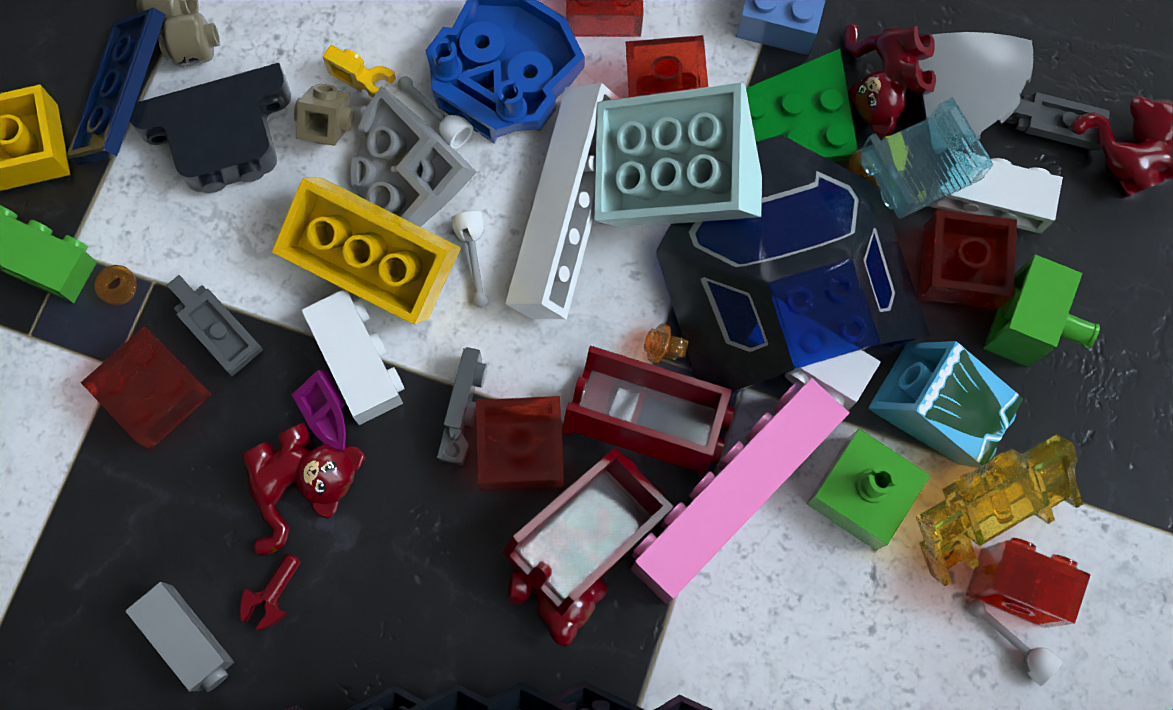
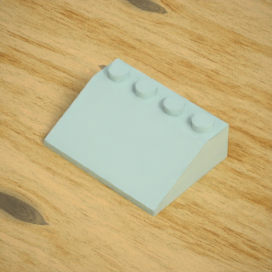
(677, 158)

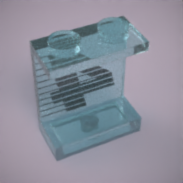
(926, 160)

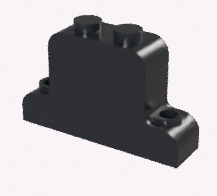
(217, 127)

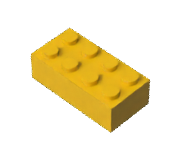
(30, 138)
(365, 249)

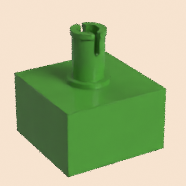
(1039, 314)
(868, 490)

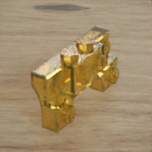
(995, 500)

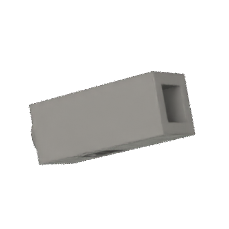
(180, 638)

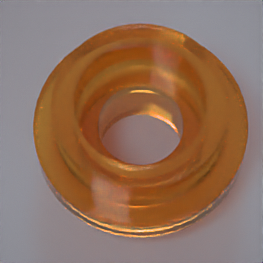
(123, 292)

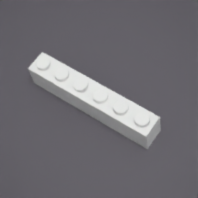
(561, 210)

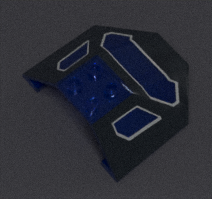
(797, 282)

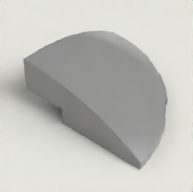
(980, 73)
(405, 162)

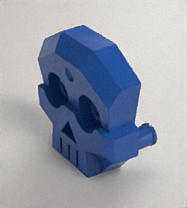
(520, 40)

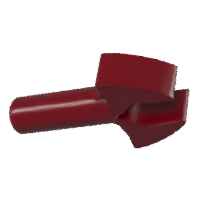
(270, 595)

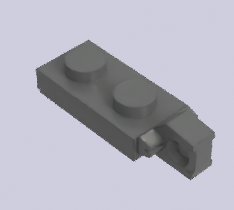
(1052, 119)
(214, 326)
(461, 409)

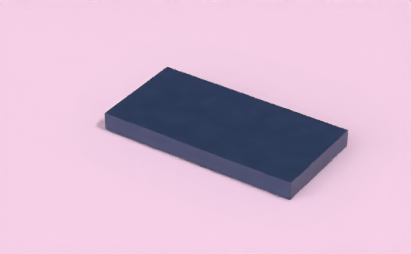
(115, 87)

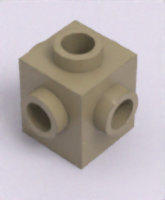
(323, 115)

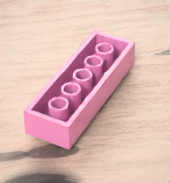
(743, 485)

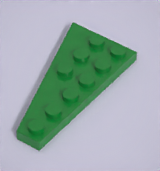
(807, 107)

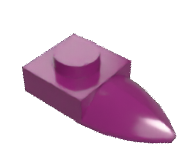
(321, 407)

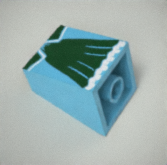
(947, 401)

